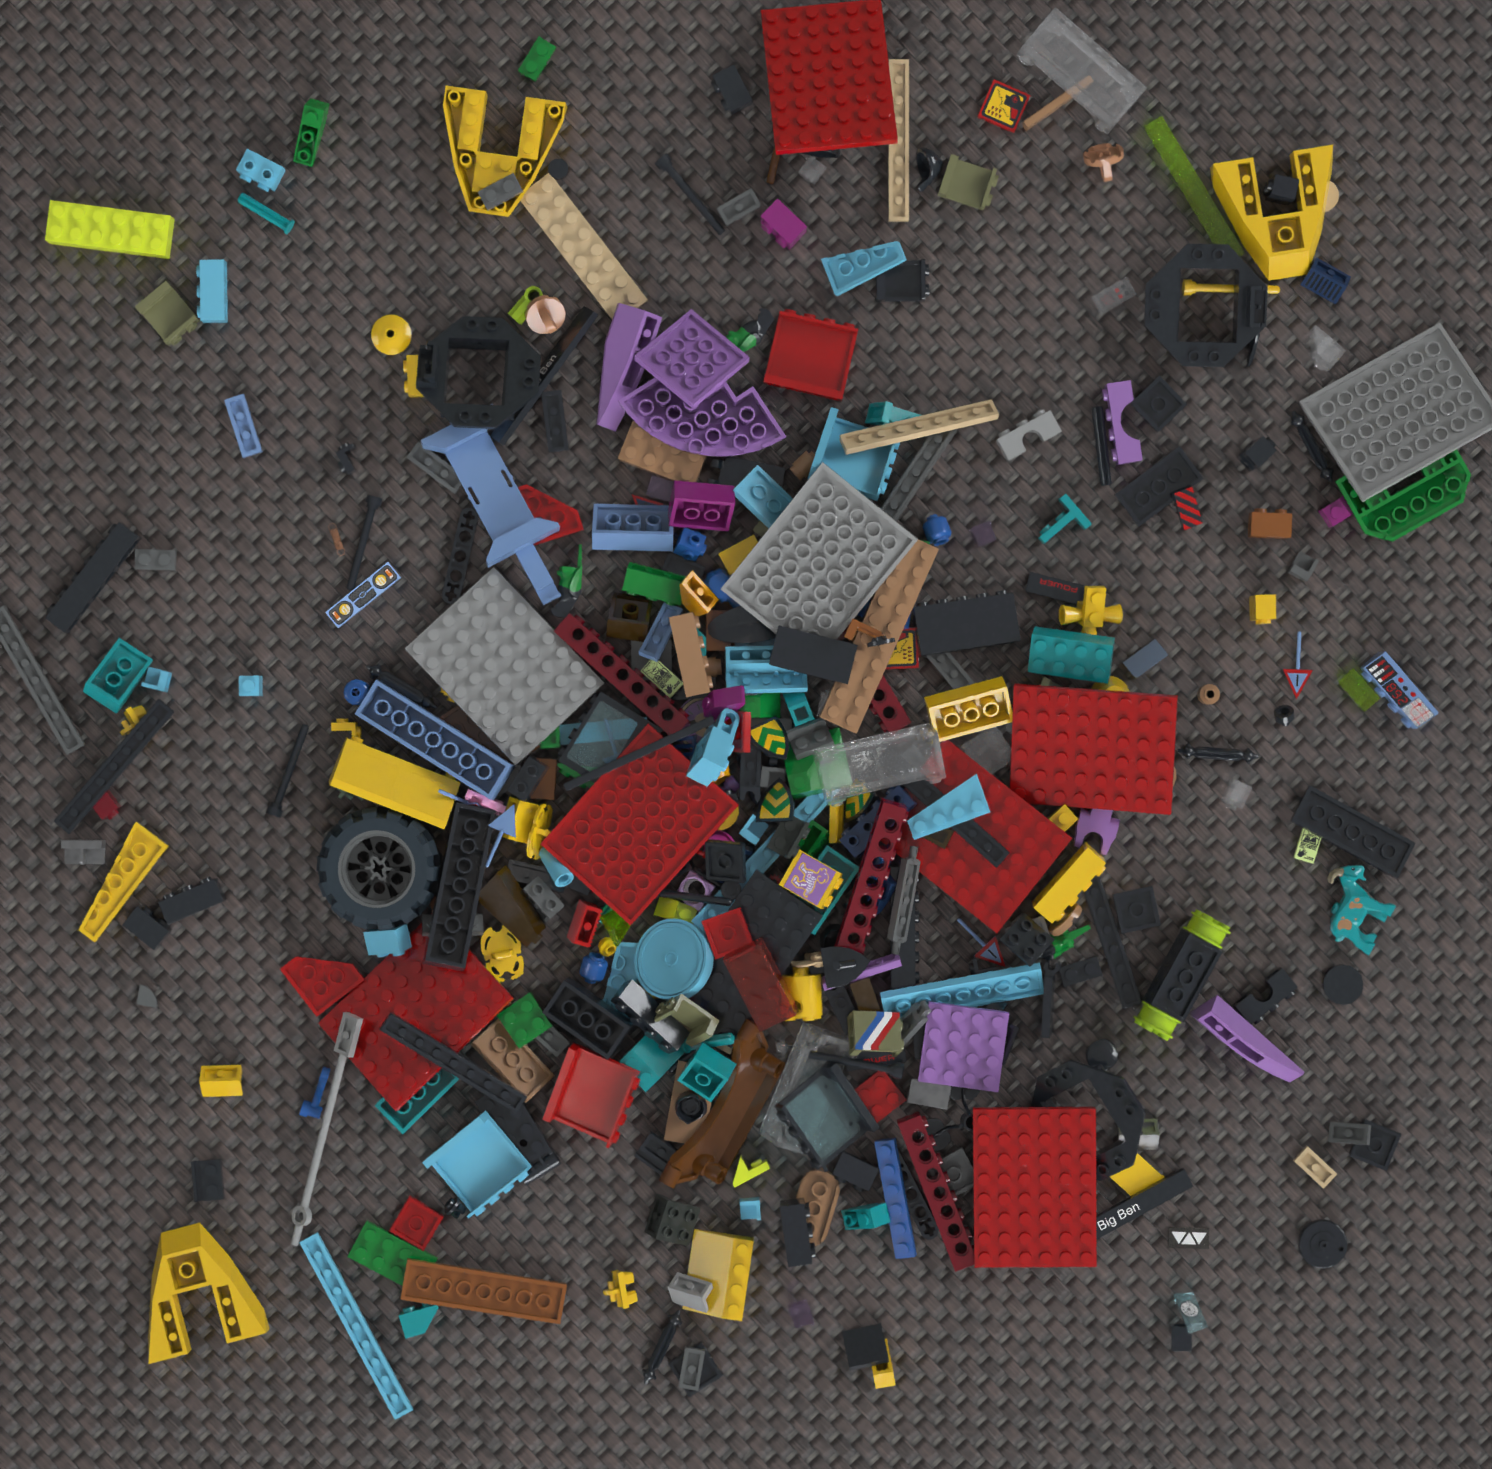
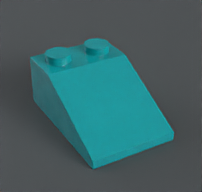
(117, 675)
(650, 1061)

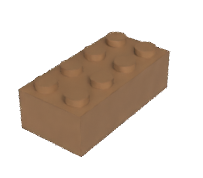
(658, 458)
(689, 654)

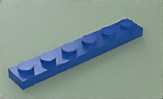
(895, 1198)

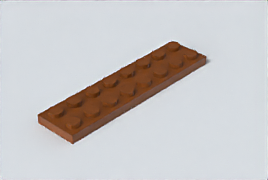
(483, 1291)

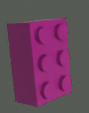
(701, 505)

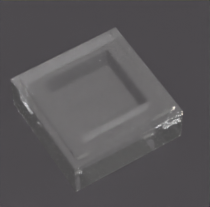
(812, 170)

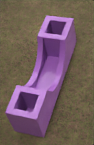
(1126, 448)

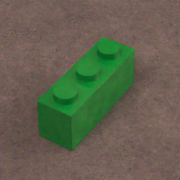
(653, 584)

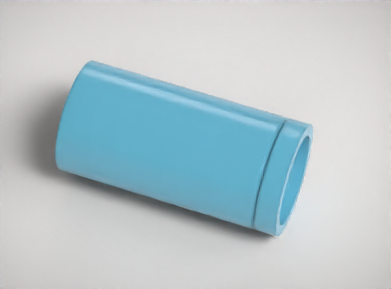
(557, 871)

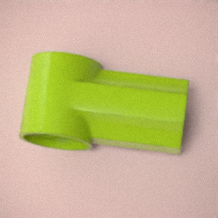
(520, 307)

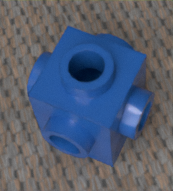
(690, 544)

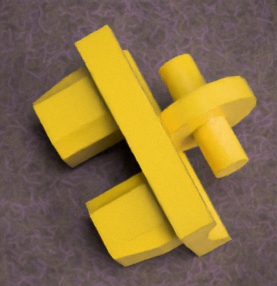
(133, 716)
(618, 1287)

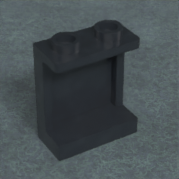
(903, 283)

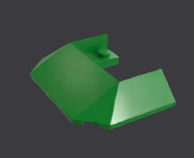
(1414, 505)

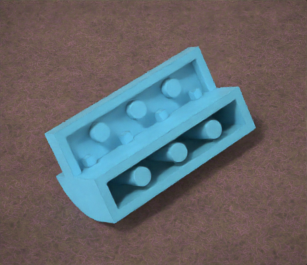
(751, 669)

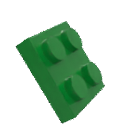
(524, 1020)

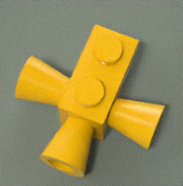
(1091, 611)

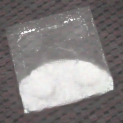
(989, 750)

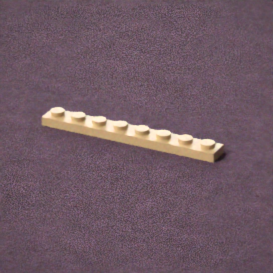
(899, 153)
(918, 427)

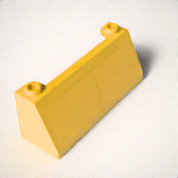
(394, 782)

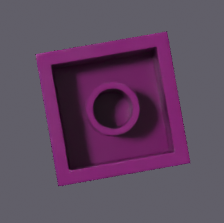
(782, 224)

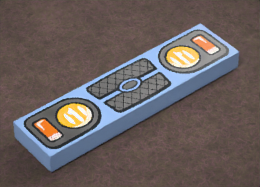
(363, 595)

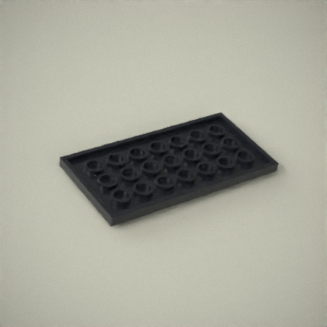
(784, 926)

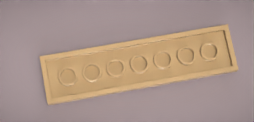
(581, 246)

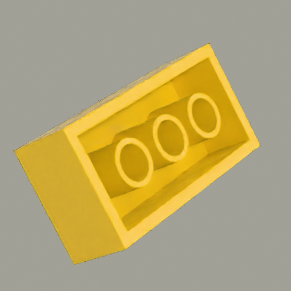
(970, 708)
(1069, 882)

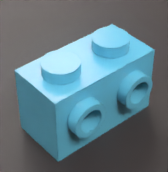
(260, 170)
(388, 941)

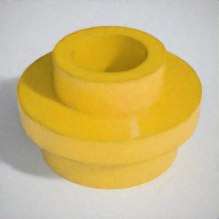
(606, 947)

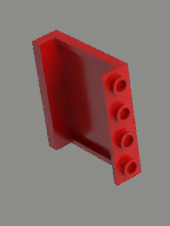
(811, 355)
(592, 1094)

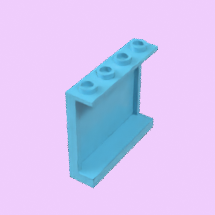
(862, 469)
(479, 1163)

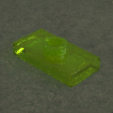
(1358, 690)

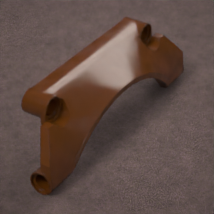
(733, 1114)

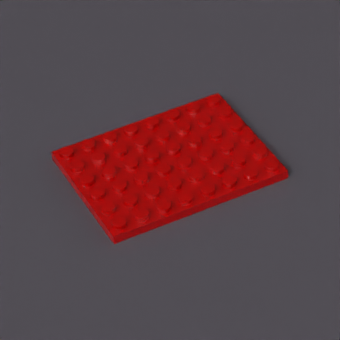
(828, 77)
(1093, 748)
(638, 827)
(967, 875)
(435, 999)
(1034, 1187)

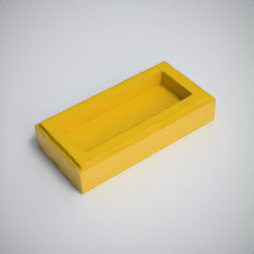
(836, 823)

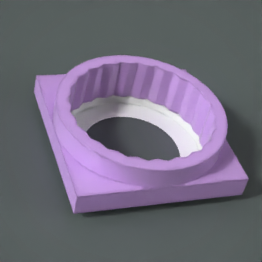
(693, 876)

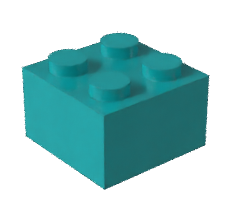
(706, 1072)

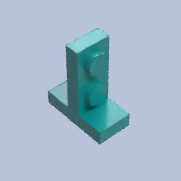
(885, 413)
(1063, 519)

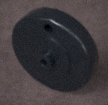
(1322, 1243)

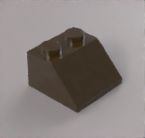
(629, 617)

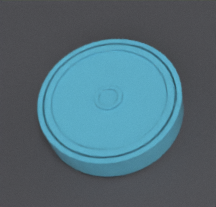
(673, 959)

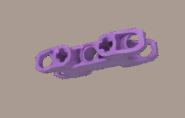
(1096, 821)

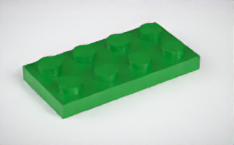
(385, 1252)

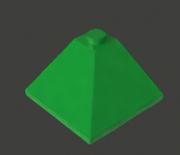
(803, 773)

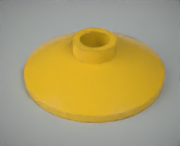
(398, 342)

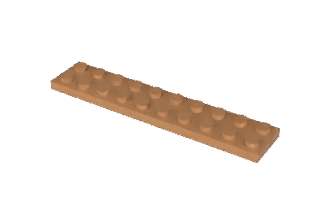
(887, 613)

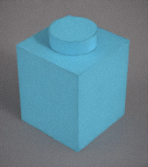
(250, 685)

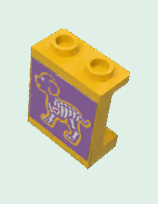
(811, 880)

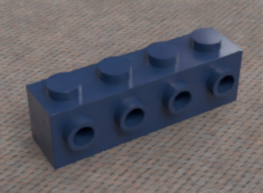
(856, 838)

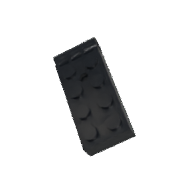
(523, 1126)

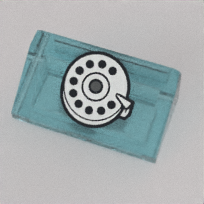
(1190, 1311)

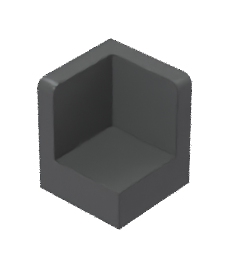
(1303, 566)
(770, 775)

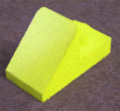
(673, 909)
(744, 1173)

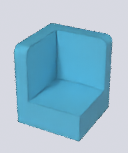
(157, 679)
(753, 830)
(750, 1208)

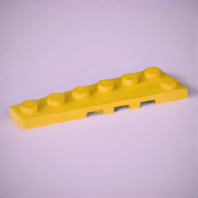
(131, 866)

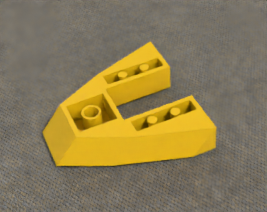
(477, 170)
(1285, 242)
(191, 1260)

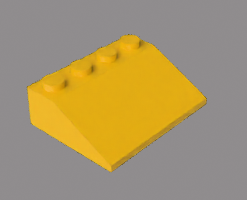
(726, 1264)

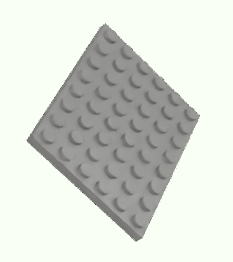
(1400, 412)
(820, 559)
(504, 666)

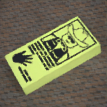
(662, 677)
(1307, 846)

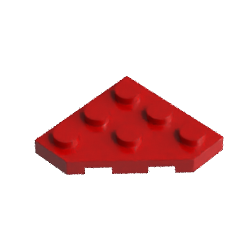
(550, 509)
(321, 980)

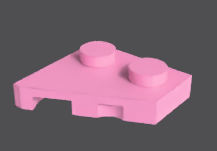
(497, 805)

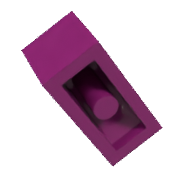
(1335, 512)
(723, 698)

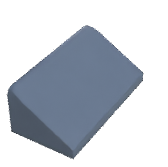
(1145, 659)

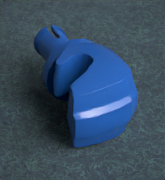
(714, 581)

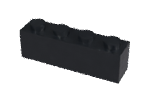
(641, 1012)

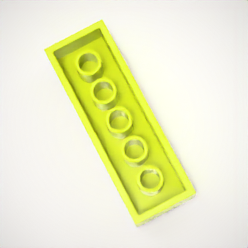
(109, 229)

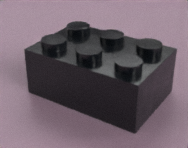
(797, 1232)

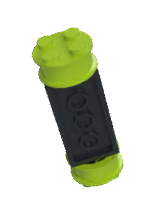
(1182, 975)

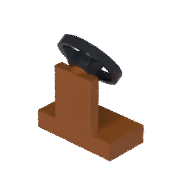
(878, 636)

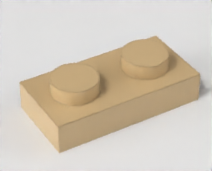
(1315, 1167)

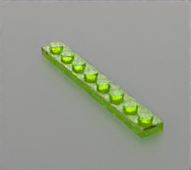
(1191, 184)

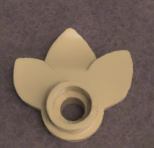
(810, 959)

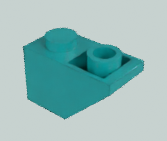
(798, 707)
(866, 1216)
(417, 1320)

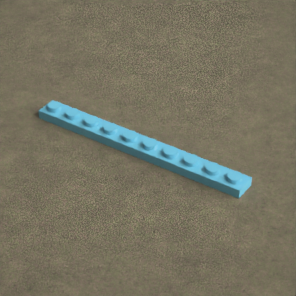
(763, 856)
(356, 1325)

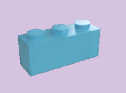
(212, 291)

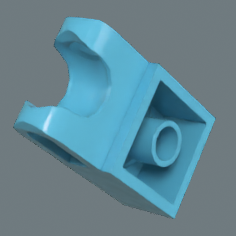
(713, 749)

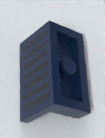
(1326, 280)

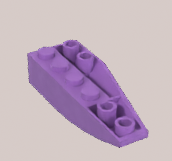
(628, 334)
(1244, 1038)

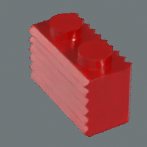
(584, 923)

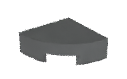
(146, 997)

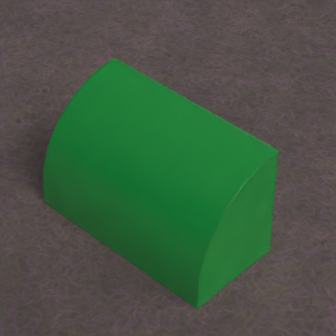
(815, 840)

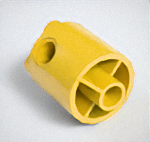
(806, 992)

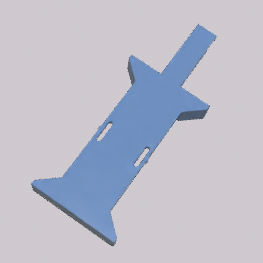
(500, 506)

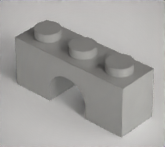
(1043, 425)

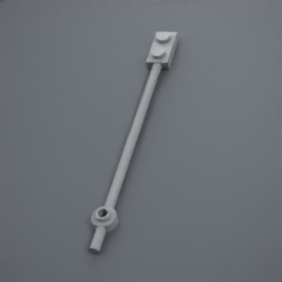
(345, 1046)

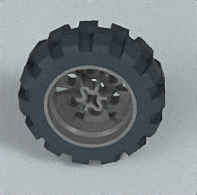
(343, 886)

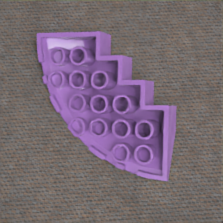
(713, 428)

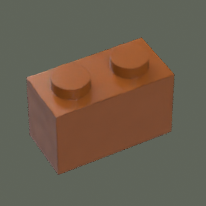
(1270, 525)

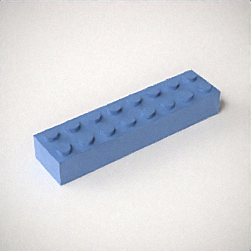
(435, 740)

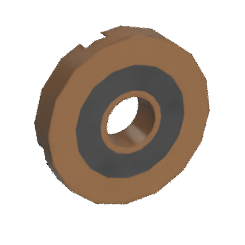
(1057, 928)

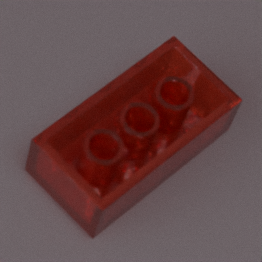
(760, 984)

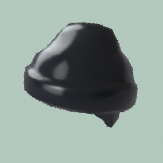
(928, 165)

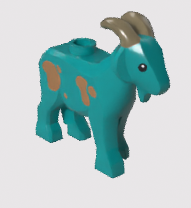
(1353, 908)

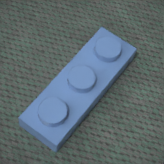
(243, 425)
(659, 633)

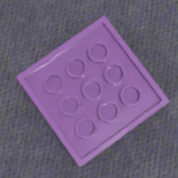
(692, 358)
(963, 1046)

